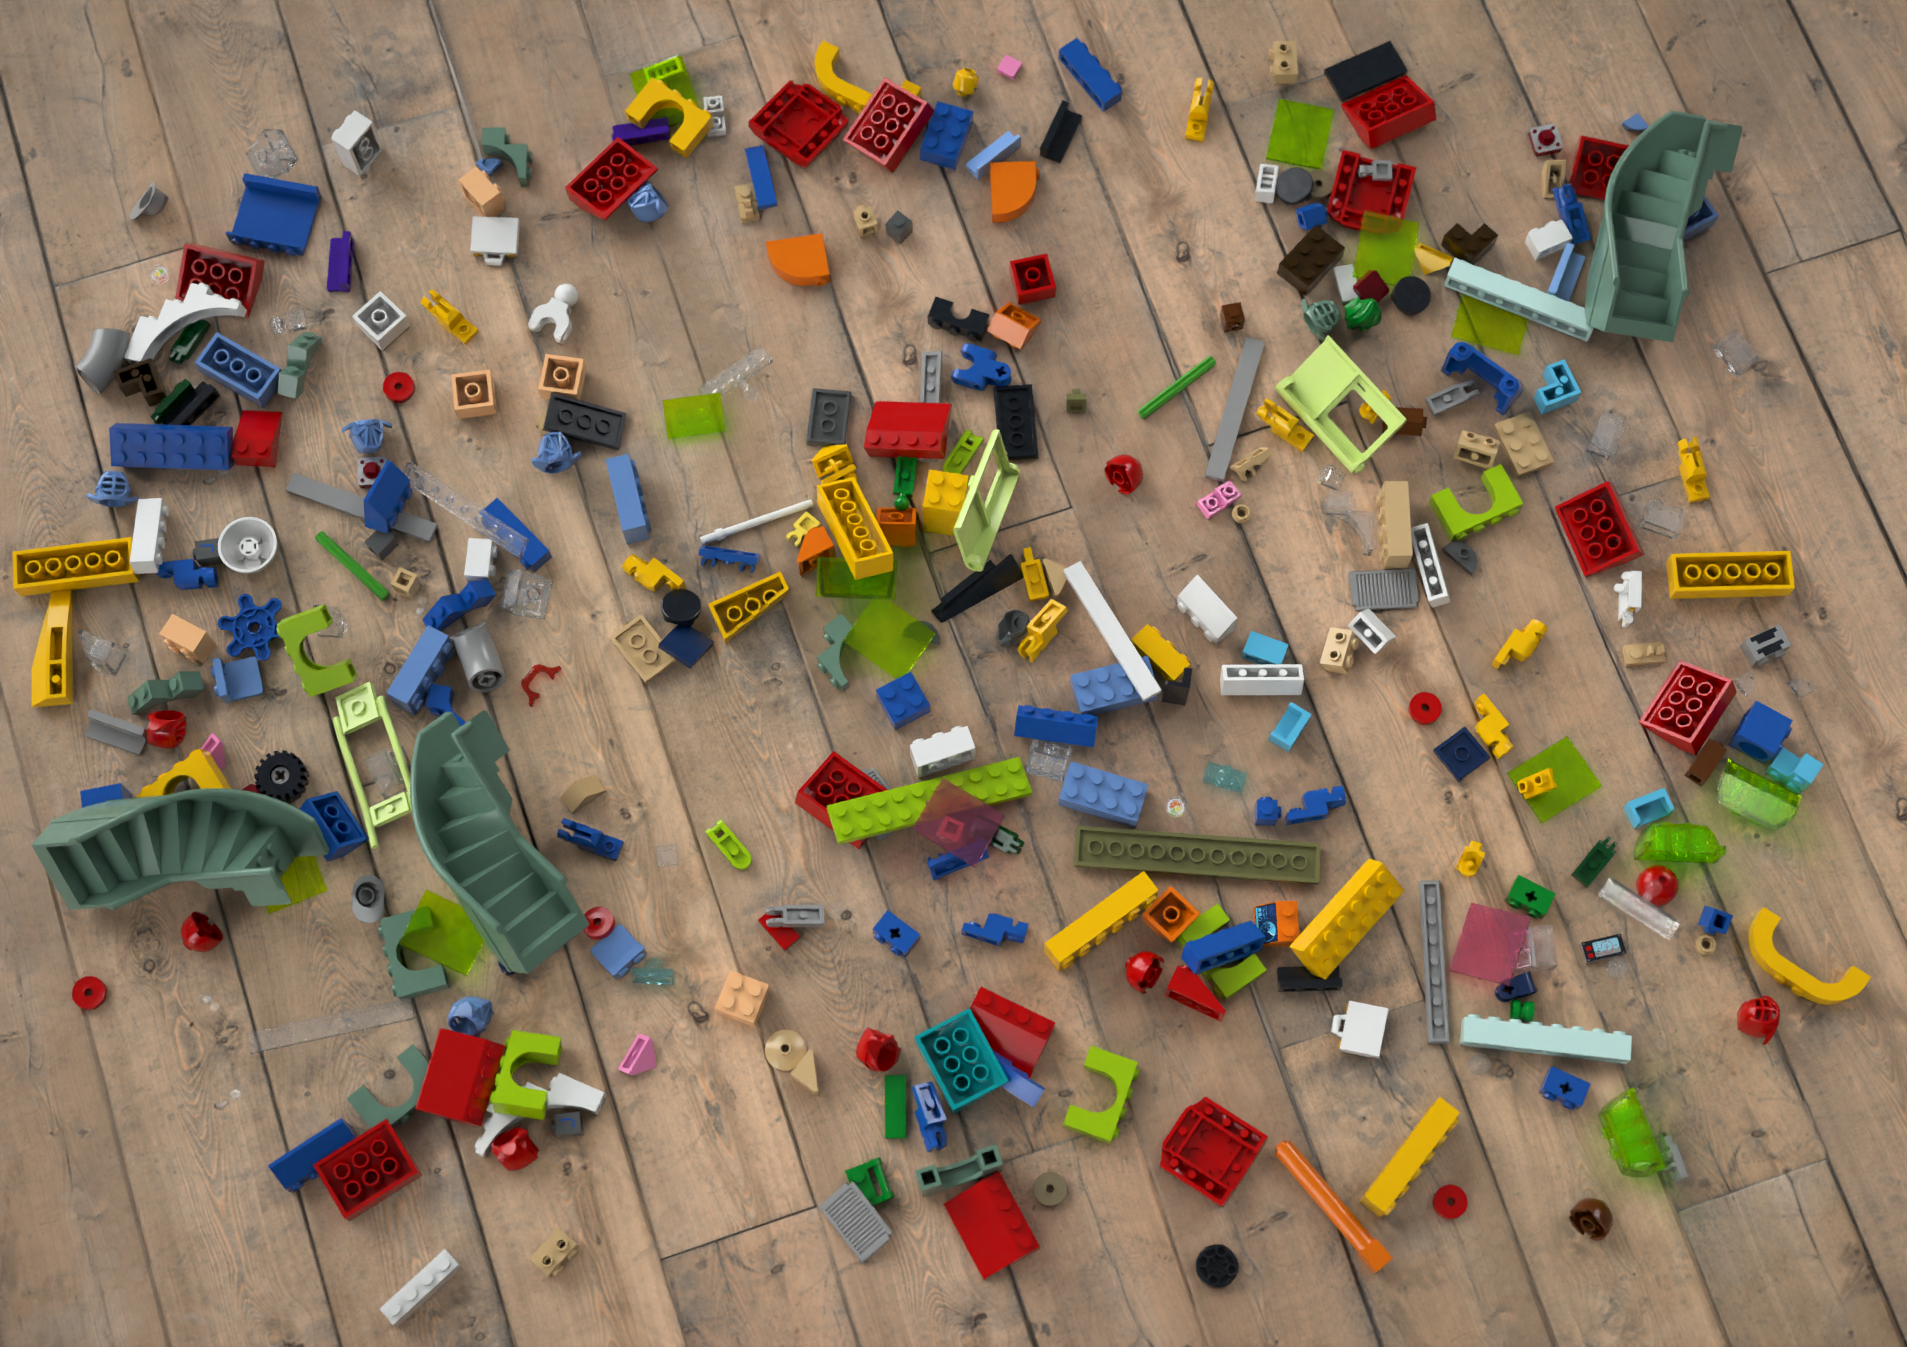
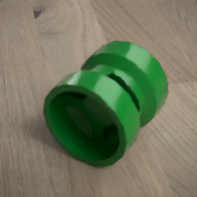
(1522, 1010)

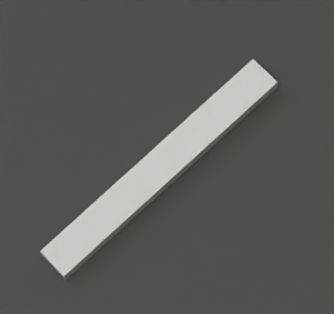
(1112, 631)

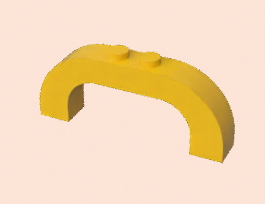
(840, 90)
(1791, 975)

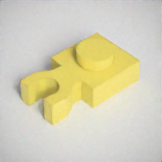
(802, 527)

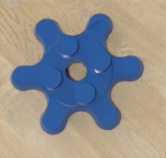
(241, 624)

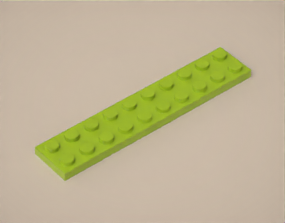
(903, 805)

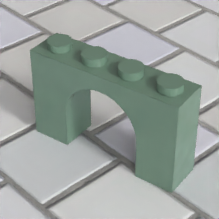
(408, 982)
(374, 1112)
(937, 1179)

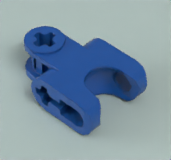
(983, 371)

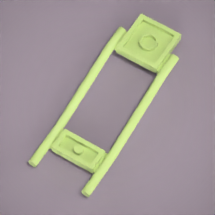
(356, 710)

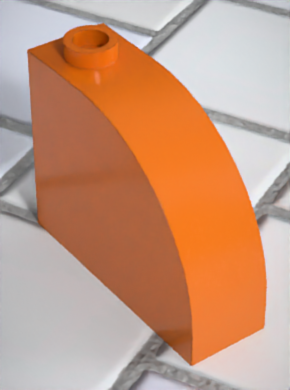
(1012, 189)
(800, 260)

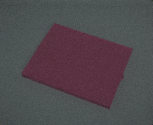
(958, 822)
(1490, 944)

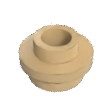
(1241, 508)
(1710, 941)

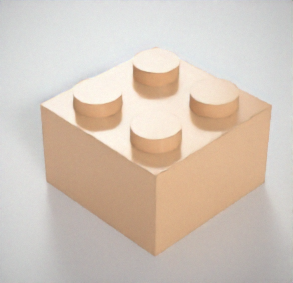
(482, 193)
(562, 376)
(474, 394)
(187, 639)
(742, 998)

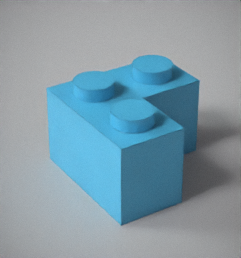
(1560, 388)
(1794, 771)

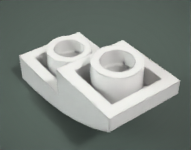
(715, 107)

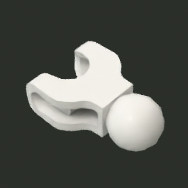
(556, 312)

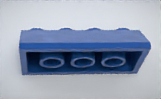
(297, 1165)

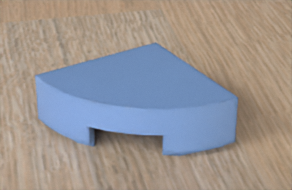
(1635, 123)
(489, 165)

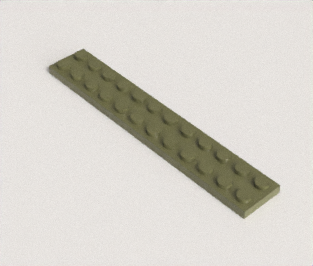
(1197, 855)

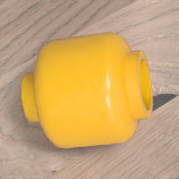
(965, 82)

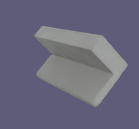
(116, 732)

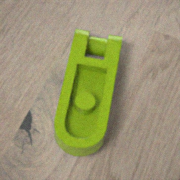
(962, 453)
(730, 846)

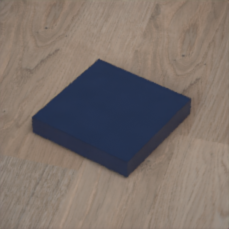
(686, 645)
(1461, 754)

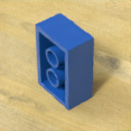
(946, 135)

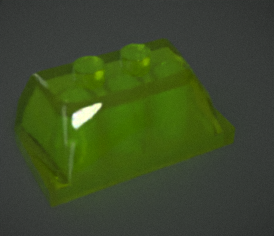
(837, 581)
(1756, 797)
(1678, 844)
(1630, 1136)

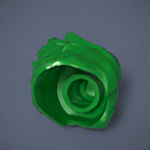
(1362, 314)

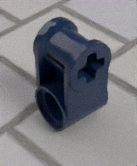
(1520, 987)

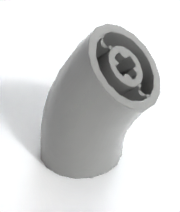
(103, 358)
(479, 658)

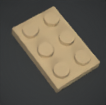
(1523, 444)
(640, 648)

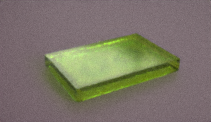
(694, 415)

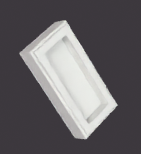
(1345, 282)

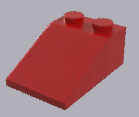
(257, 438)
(1192, 992)

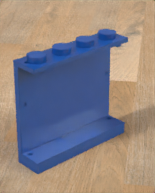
(275, 215)

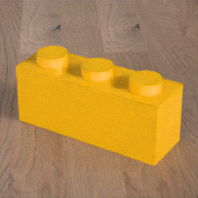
(1161, 653)

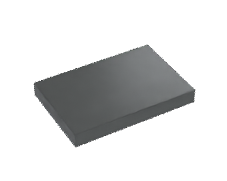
(828, 417)

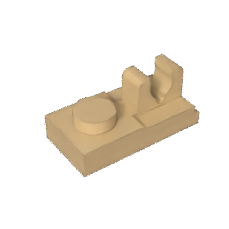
(747, 203)
(1257, 457)
(1644, 653)

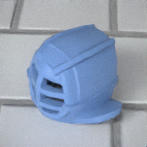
(648, 203)
(367, 434)
(554, 448)
(113, 490)
(474, 1015)

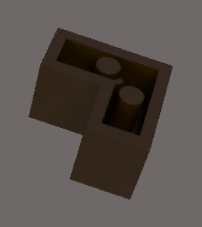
(1467, 246)
(142, 377)

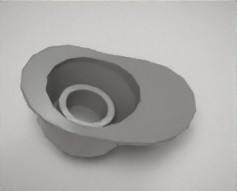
(150, 203)
(368, 898)

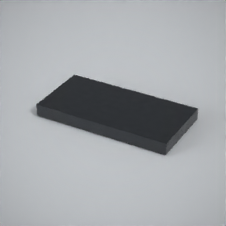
(1365, 71)
(1016, 420)
(584, 421)

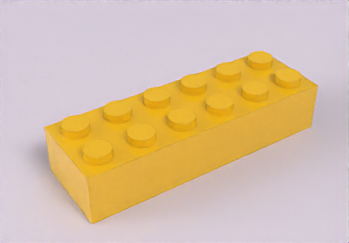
(855, 528)
(73, 567)
(1730, 574)
(1347, 918)
(1100, 921)
(1407, 1160)

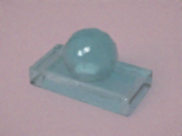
(1224, 777)
(653, 973)

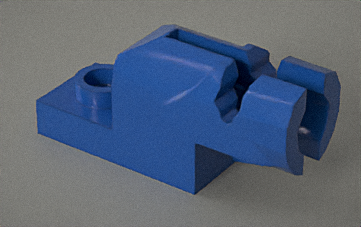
(1571, 213)
(188, 575)
(1316, 804)
(591, 839)
(996, 929)
(930, 1116)

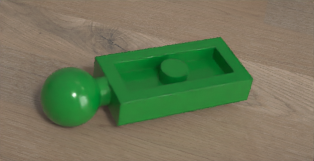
(904, 481)

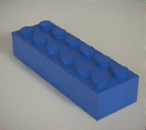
(171, 446)

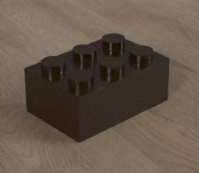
(1310, 260)

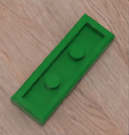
(895, 1106)

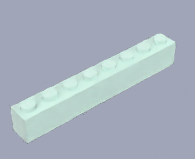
(1518, 299)
(1546, 1040)

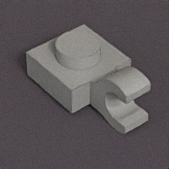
(1380, 170)

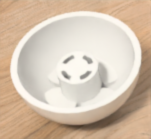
(245, 537)

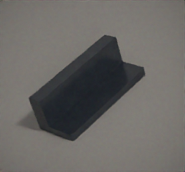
(1060, 133)
(193, 405)
(1177, 692)
(1300, 979)

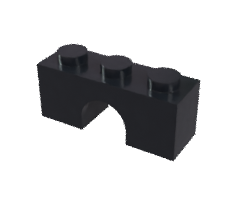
(971, 327)

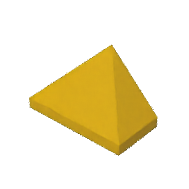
(1431, 259)
(834, 452)

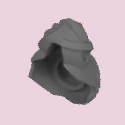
(1011, 627)

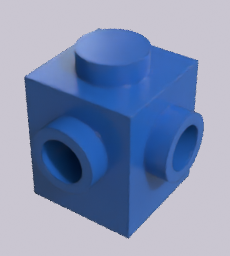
(1311, 215)
(1267, 811)
(1714, 920)

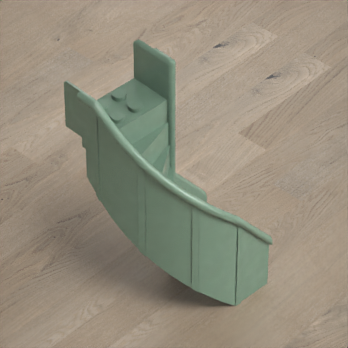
(1639, 253)
(204, 835)
(475, 847)

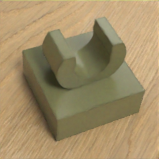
(1076, 402)

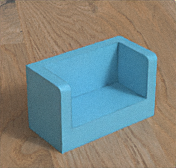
(1264, 649)
(1290, 727)
(1649, 808)

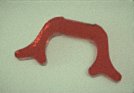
(530, 676)

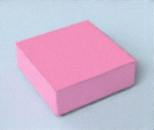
(1009, 67)

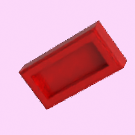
(782, 935)

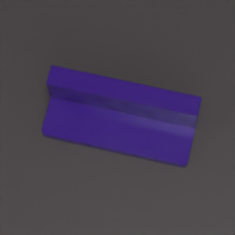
(653, 131)
(340, 263)

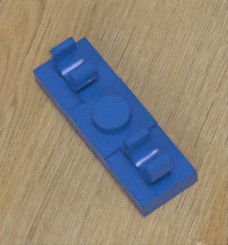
(729, 556)
(948, 864)

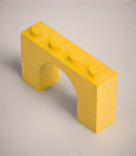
(658, 96)
(198, 766)

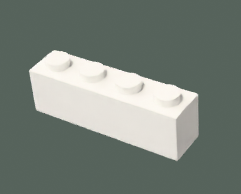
(148, 536)
(1430, 565)
(1262, 679)
(421, 1288)

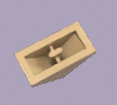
(1552, 176)
(1055, 577)
(582, 793)
(806, 1073)

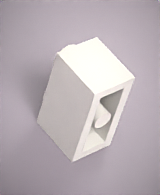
(1548, 239)
(480, 559)
(1371, 631)

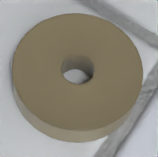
(1326, 181)
(1050, 1179)

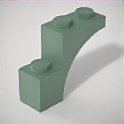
(497, 142)
(300, 353)
(830, 659)
(155, 692)

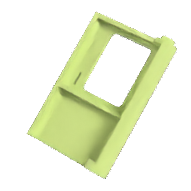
(1321, 385)
(978, 521)

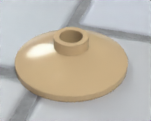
(785, 1060)

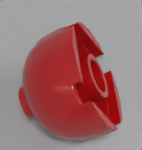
(1124, 472)
(1666, 877)
(199, 933)
(1143, 970)

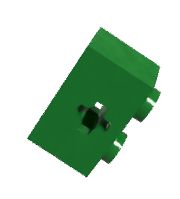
(1540, 897)

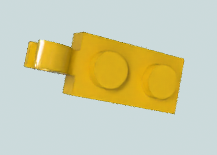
(1033, 576)

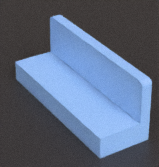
(996, 152)
(1566, 273)

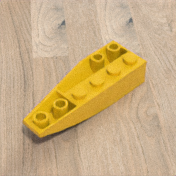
(54, 654)

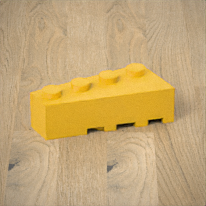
(746, 605)

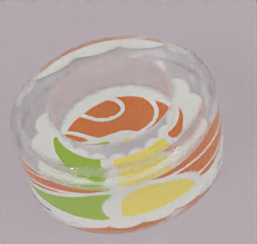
(159, 274)
(1175, 806)

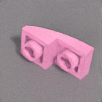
(1218, 500)

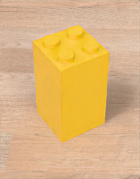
(943, 501)

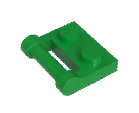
(861, 1178)

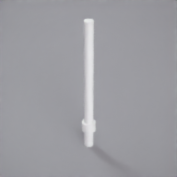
(720, 534)

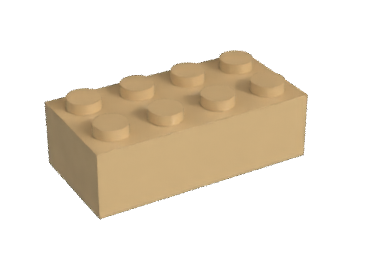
(1395, 525)

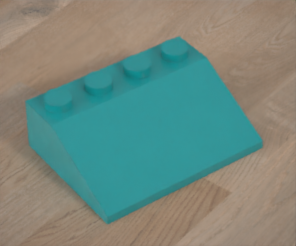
(960, 1060)

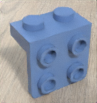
(237, 679)
(618, 952)

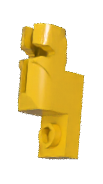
(1199, 111)
(449, 317)
(1284, 425)
(1693, 470)
(652, 574)
(1042, 630)
(1521, 643)
(1492, 727)

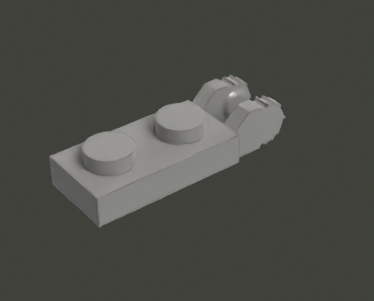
(1451, 397)
(796, 916)

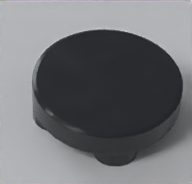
(1294, 186)
(1411, 295)
(681, 607)
(1216, 1266)

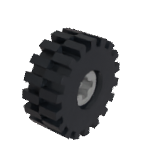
(294, 775)

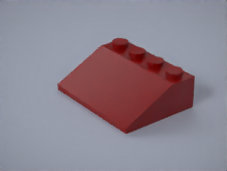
(1389, 111)
(889, 125)
(1594, 165)
(610, 179)
(224, 271)
(908, 430)
(1599, 529)
(1688, 706)
(834, 783)
(1012, 1029)
(460, 1077)
(367, 1170)
(991, 1225)

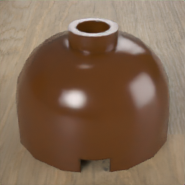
(1592, 1217)

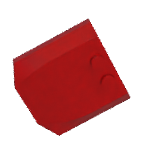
(799, 122)
(1356, 194)
(1211, 1150)

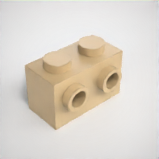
(1284, 62)
(1476, 449)
(1339, 650)
(552, 1250)

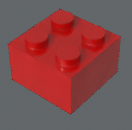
(1032, 279)

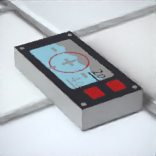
(1603, 948)

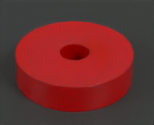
(398, 395)
(1424, 699)
(606, 926)
(80, 990)
(1440, 1202)

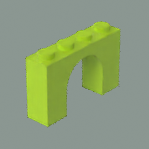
(1459, 523)
(315, 677)
(1225, 980)
(524, 1049)
(1103, 1124)

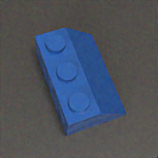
(386, 498)
(336, 823)

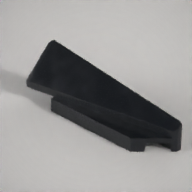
(978, 587)

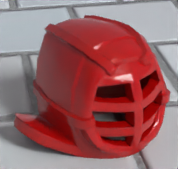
(166, 728)
(1755, 1018)
(878, 1050)
(515, 1149)

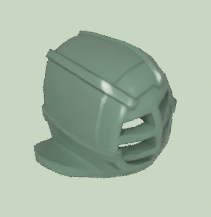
(1320, 317)

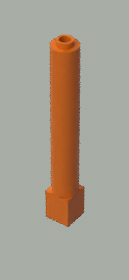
(1368, 1248)

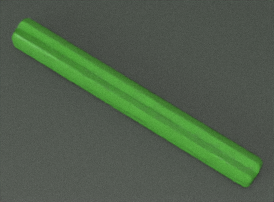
(1176, 387)
(352, 566)

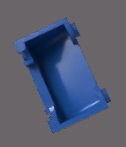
(1465, 356)

